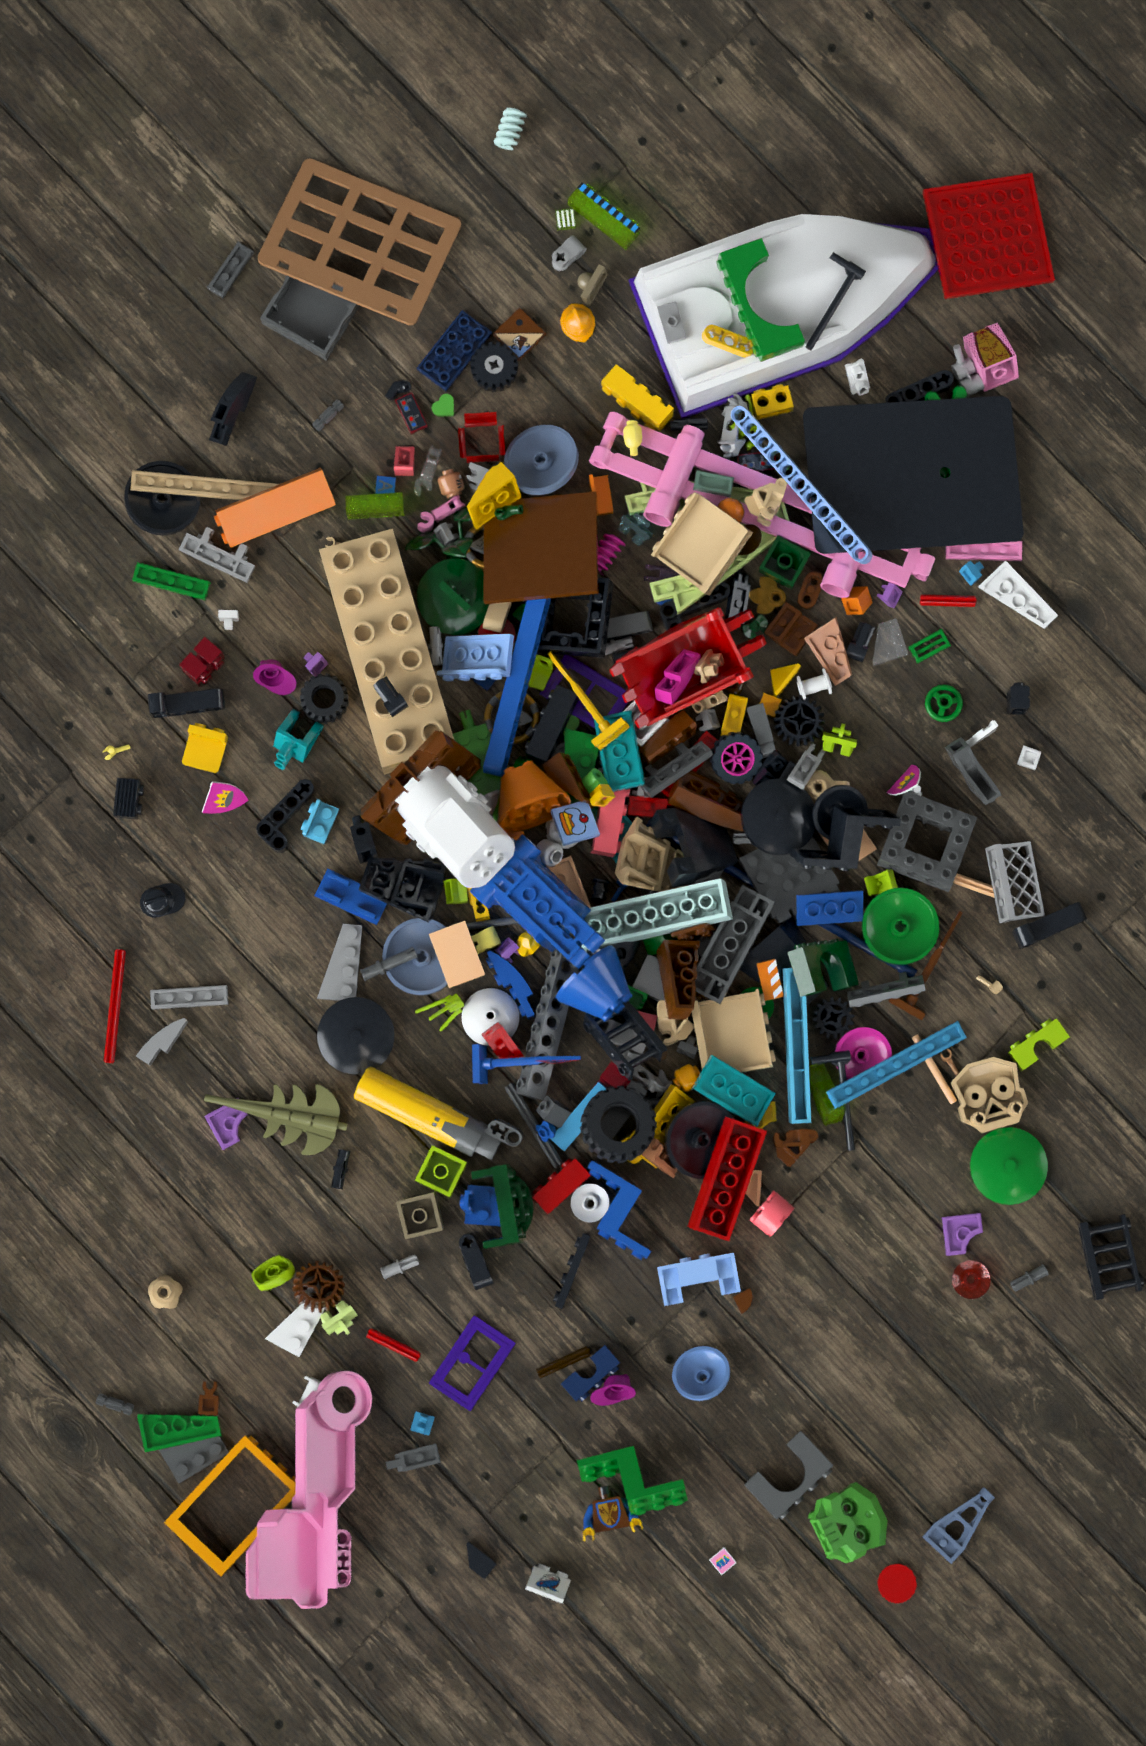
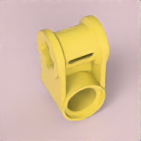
(486, 939)

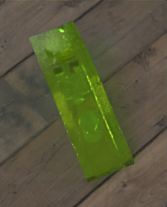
(820, 1083)

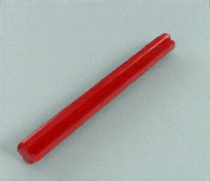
(114, 1006)

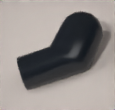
(398, 387)

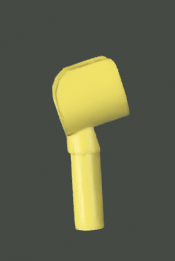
(113, 751)

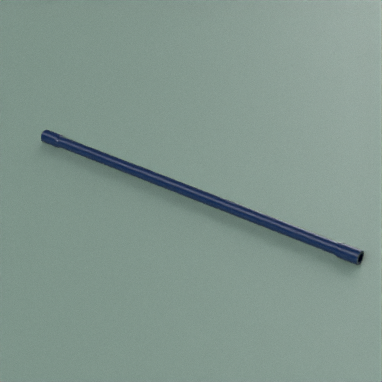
(833, 928)

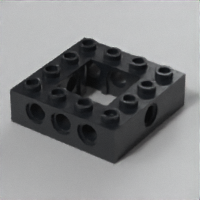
(596, 626)

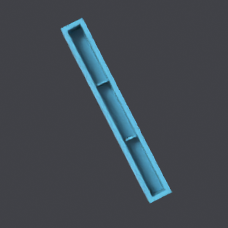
(796, 1051)

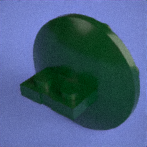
(453, 596)

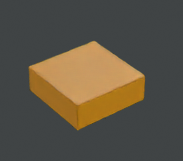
(770, 704)

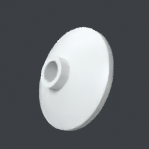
(588, 1193)

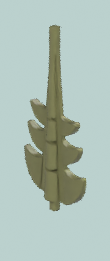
(317, 1121)

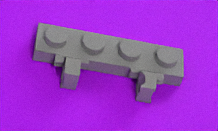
(203, 550)

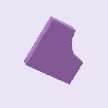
(225, 1125)
(959, 1231)

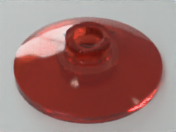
(981, 1279)

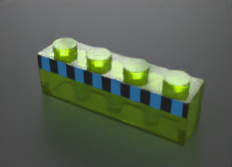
(604, 216)

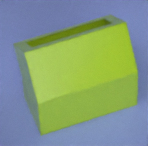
(455, 892)

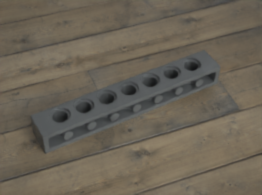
(552, 1032)

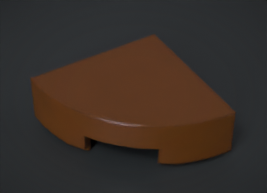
(743, 1300)

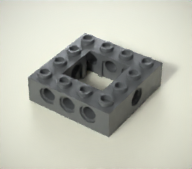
(917, 866)

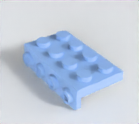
(477, 657)

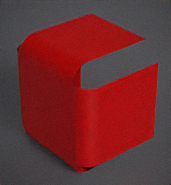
(479, 420)

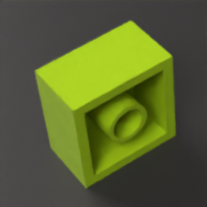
(441, 1171)

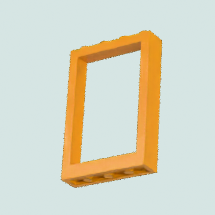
(198, 1546)

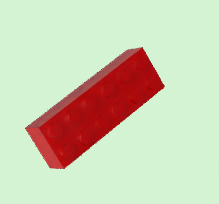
(727, 1179)

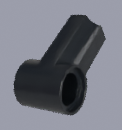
(858, 646)
(392, 699)

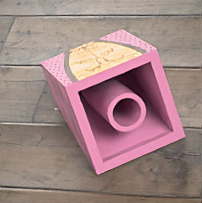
(991, 356)

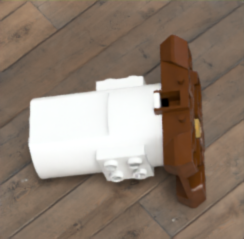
(442, 811)

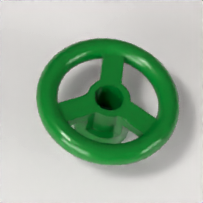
(934, 692)

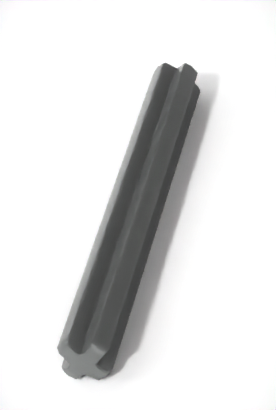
(532, 1122)

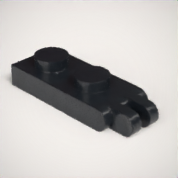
(739, 595)

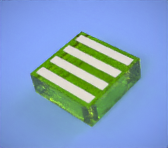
(565, 219)

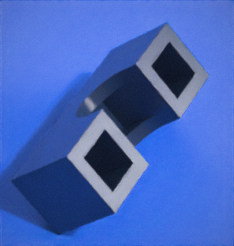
(579, 1387)

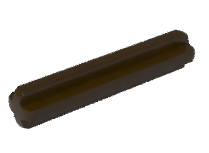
(563, 1362)

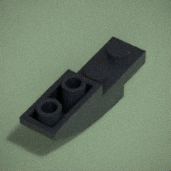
(232, 401)

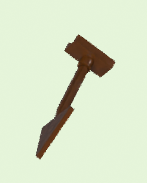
(909, 1002)

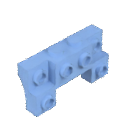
(698, 1271)

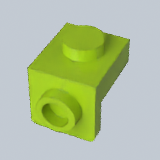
(880, 882)

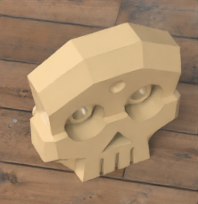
(985, 1080)

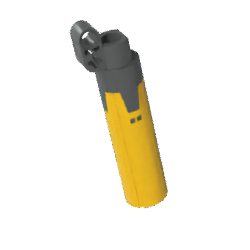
(432, 1115)

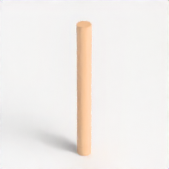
(938, 1076)

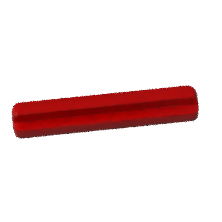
(947, 600)
(393, 1345)

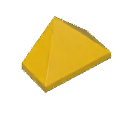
(782, 677)

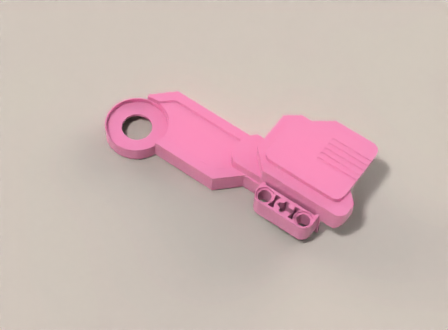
(299, 1546)

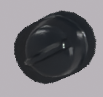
(162, 900)

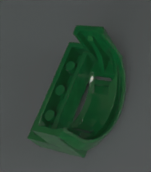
(507, 1188)

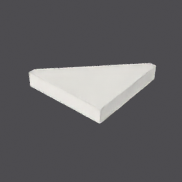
(983, 733)

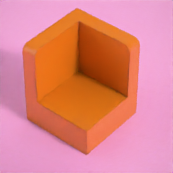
(857, 601)

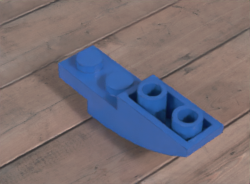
(508, 976)

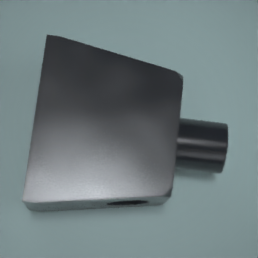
(363, 839)

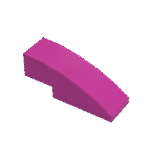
(677, 677)

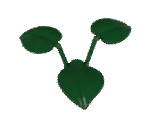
(455, 550)

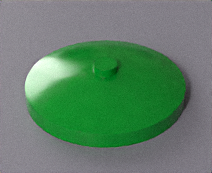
(900, 926)
(1008, 1166)

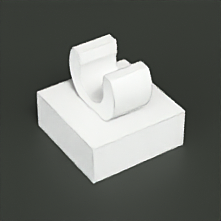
(228, 617)

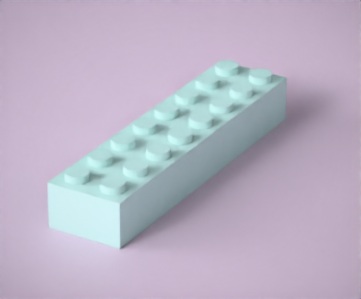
(661, 912)

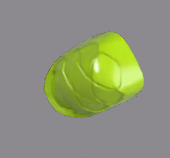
(273, 1273)

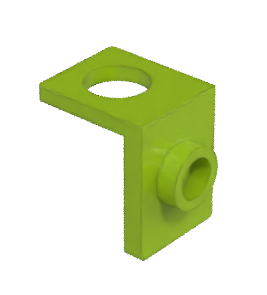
(541, 672)

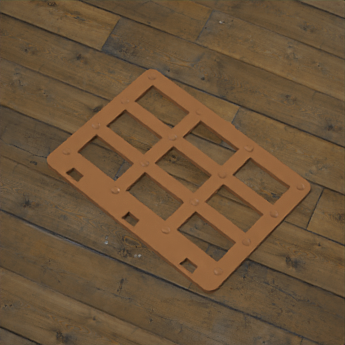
(355, 290)

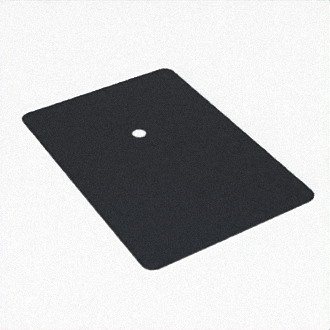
(885, 478)

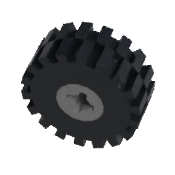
(490, 375)

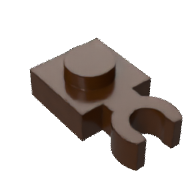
(208, 1403)

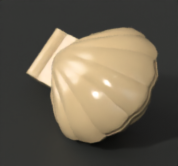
(822, 781)

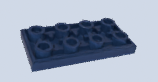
(453, 351)

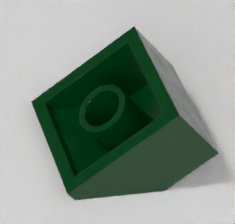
(784, 562)

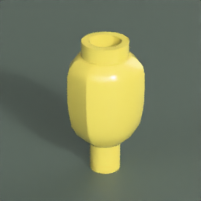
(632, 436)

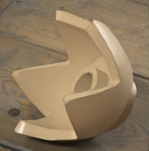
(171, 1299)

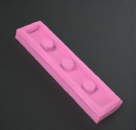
(991, 551)

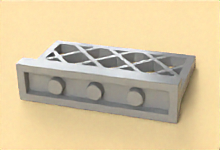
(1002, 883)

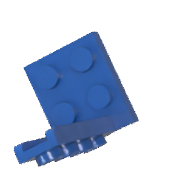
(480, 1206)

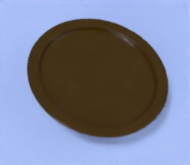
(754, 540)

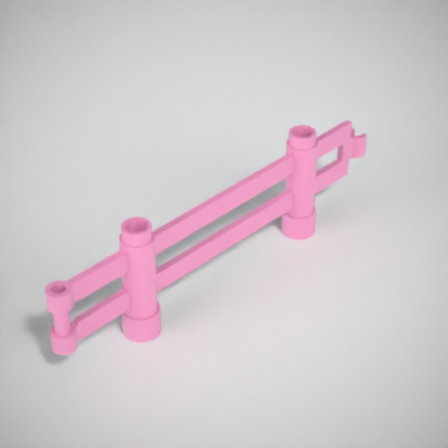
(673, 484)

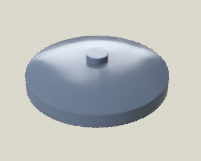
(542, 459)
(423, 973)

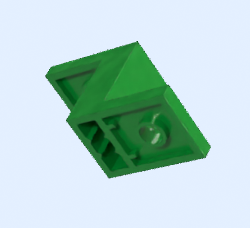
(638, 1498)

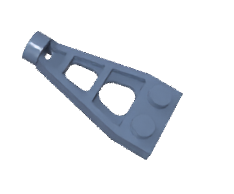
(945, 1544)

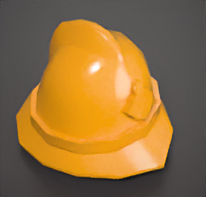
(577, 322)

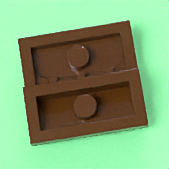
(790, 629)

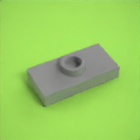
(671, 322)

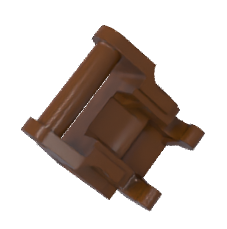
(794, 1145)

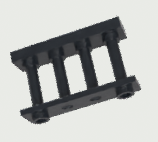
(644, 1035)
(1091, 1251)

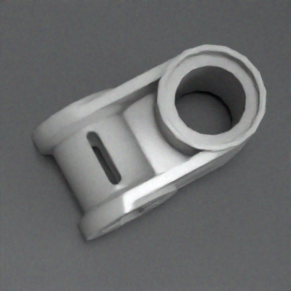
(569, 251)

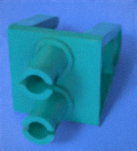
(291, 746)

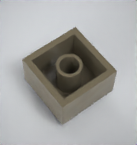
(420, 1215)

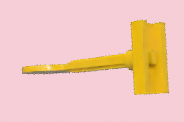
(609, 731)

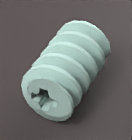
(508, 128)

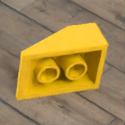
(495, 491)

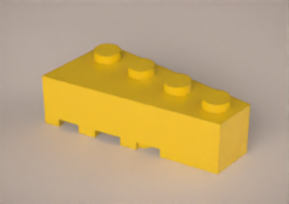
(637, 399)

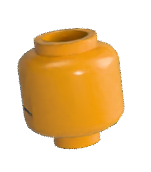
(686, 1077)

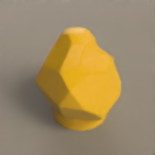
(526, 944)

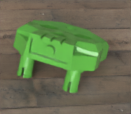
(863, 1516)

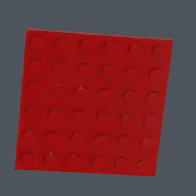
(988, 235)

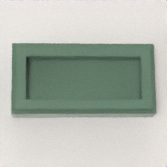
(713, 483)

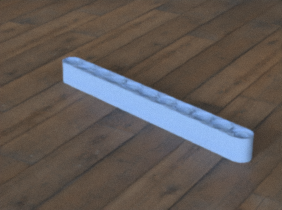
(809, 488)

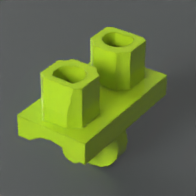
(847, 743)

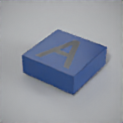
(385, 485)

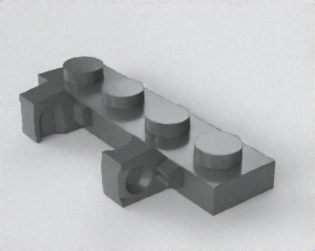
(688, 760)
(886, 991)

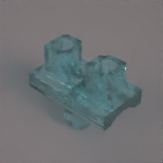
(629, 523)

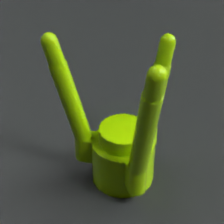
(453, 1003)

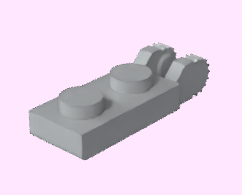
(805, 767)

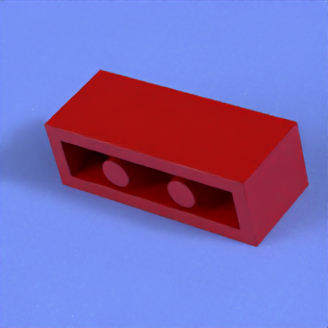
(560, 1185)

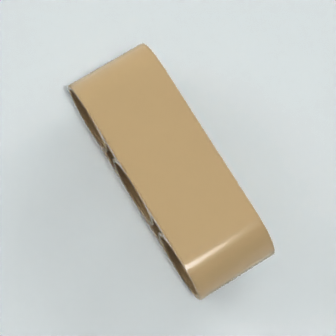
(497, 616)

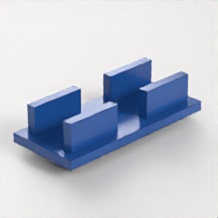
(346, 895)
(829, 908)

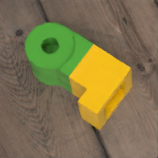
(598, 788)

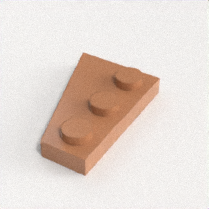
(830, 651)

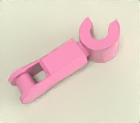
(439, 514)

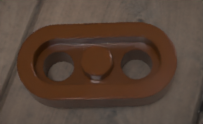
(809, 590)

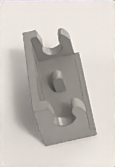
(477, 475)

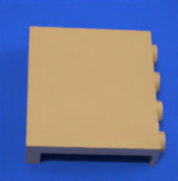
(701, 543)
(734, 1032)

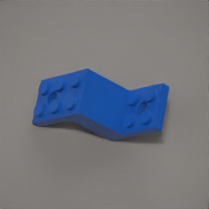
(618, 1210)

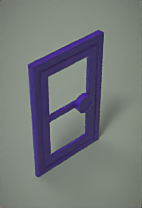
(596, 678)
(463, 1357)

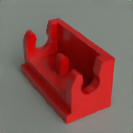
(501, 1042)

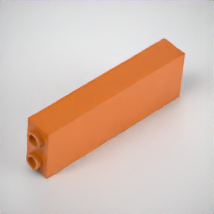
(274, 508)

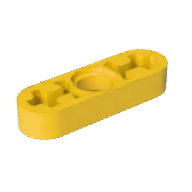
(717, 331)

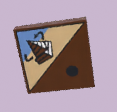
(519, 333)

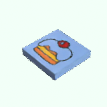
(575, 823)

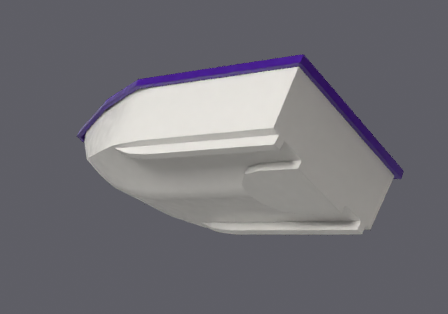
(785, 291)

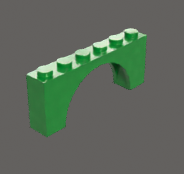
(767, 338)

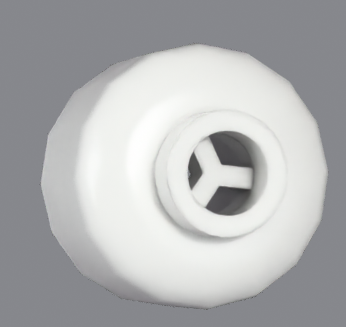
(551, 852)

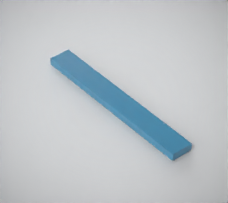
(896, 1064)

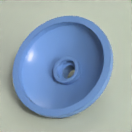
(699, 1364)

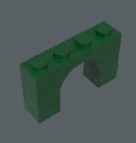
(836, 958)

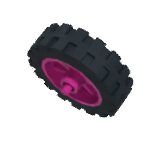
(754, 758)

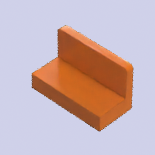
(601, 486)

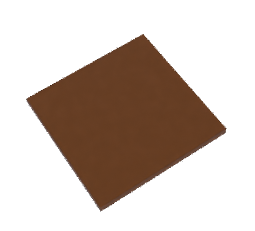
(543, 550)

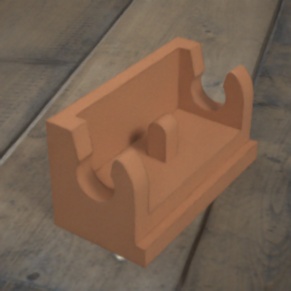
(657, 1155)

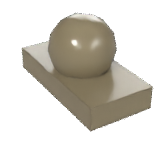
(591, 283)

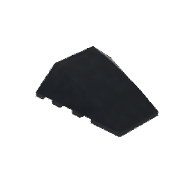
(405, 884)
(777, 947)

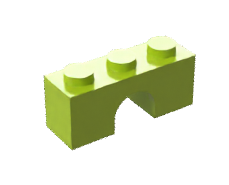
(1023, 1052)

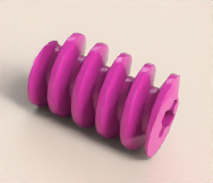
(607, 550)

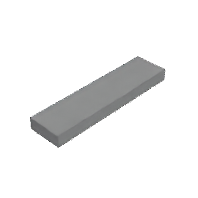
(189, 997)

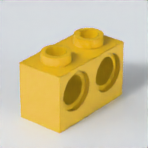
(774, 407)

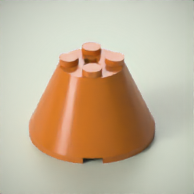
(528, 797)

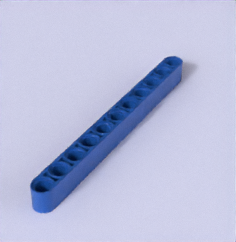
(516, 686)

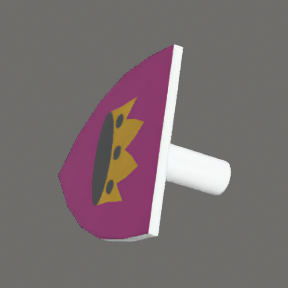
(907, 782)
(223, 798)

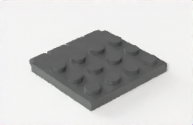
(783, 879)

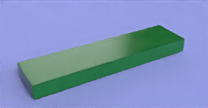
(171, 581)

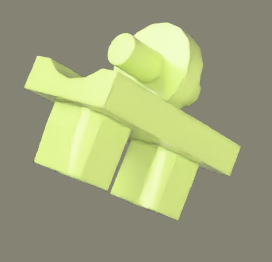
(339, 1322)

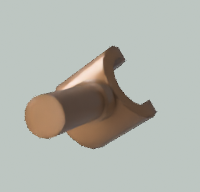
(950, 1061)

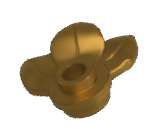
(764, 596)

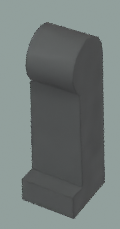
(761, 728)

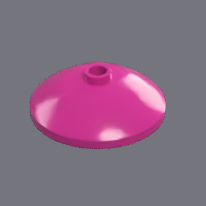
(869, 1042)

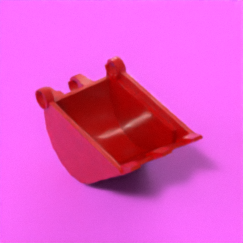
(645, 666)

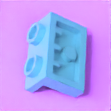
(319, 821)

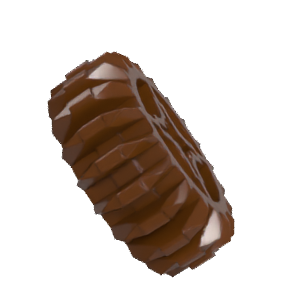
(311, 1288)

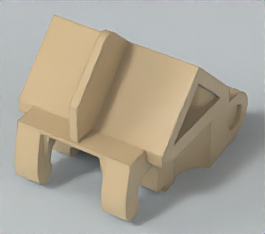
(766, 501)
(677, 1028)

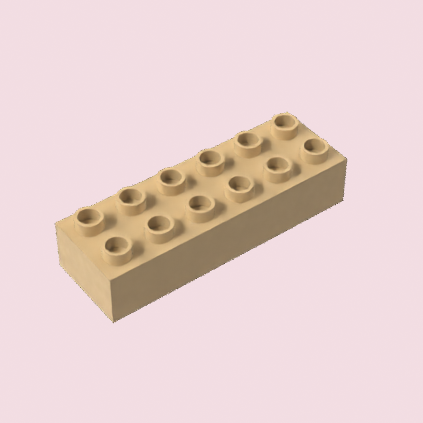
(385, 641)

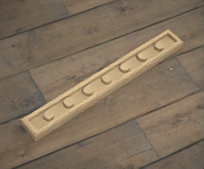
(196, 485)

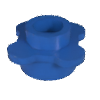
(546, 1130)

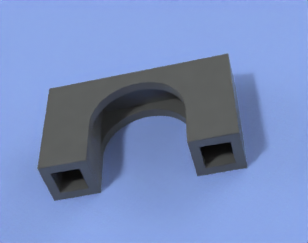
(815, 1467)

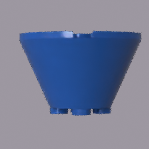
(598, 987)

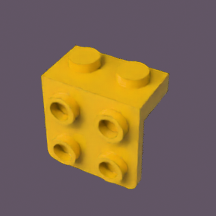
(204, 748)

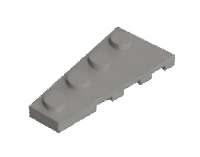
(342, 972)

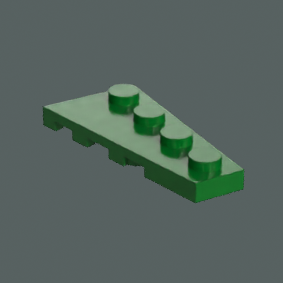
(582, 753)
(174, 1430)

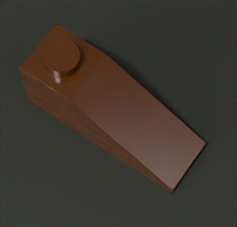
(565, 775)

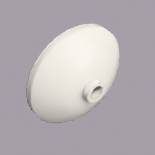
(485, 1001)

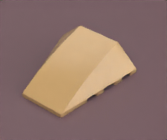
(645, 859)

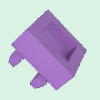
(891, 594)
(315, 663)
(506, 949)

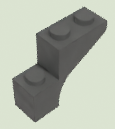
(972, 771)

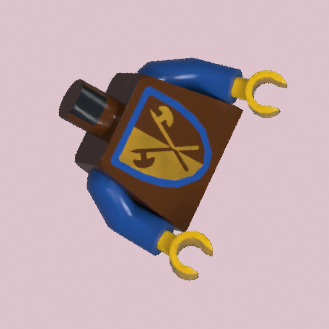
(608, 1514)

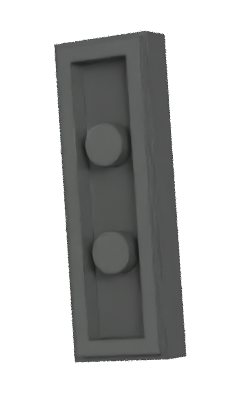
(230, 270)

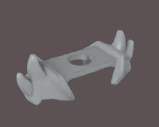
(729, 441)
(653, 1083)

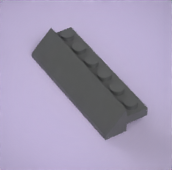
(731, 944)

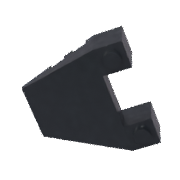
(703, 845)

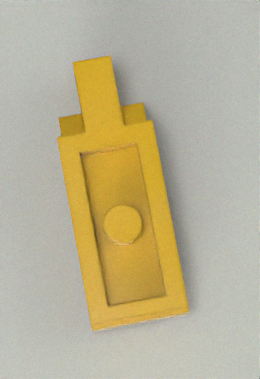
(734, 714)

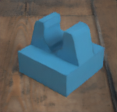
(971, 572)
(422, 1423)

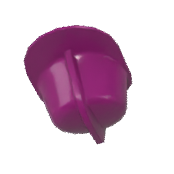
(274, 677)
(615, 1390)

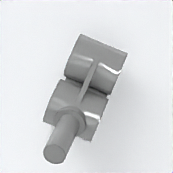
(964, 373)

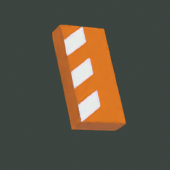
(769, 979)

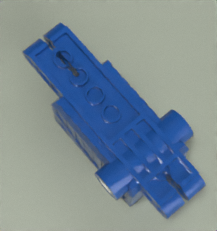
(541, 904)

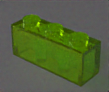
(374, 505)

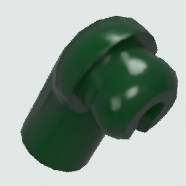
(507, 511)

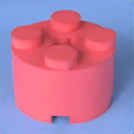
(772, 1213)

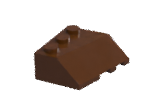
(676, 730)

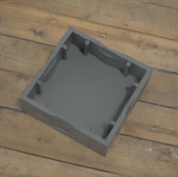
(309, 316)

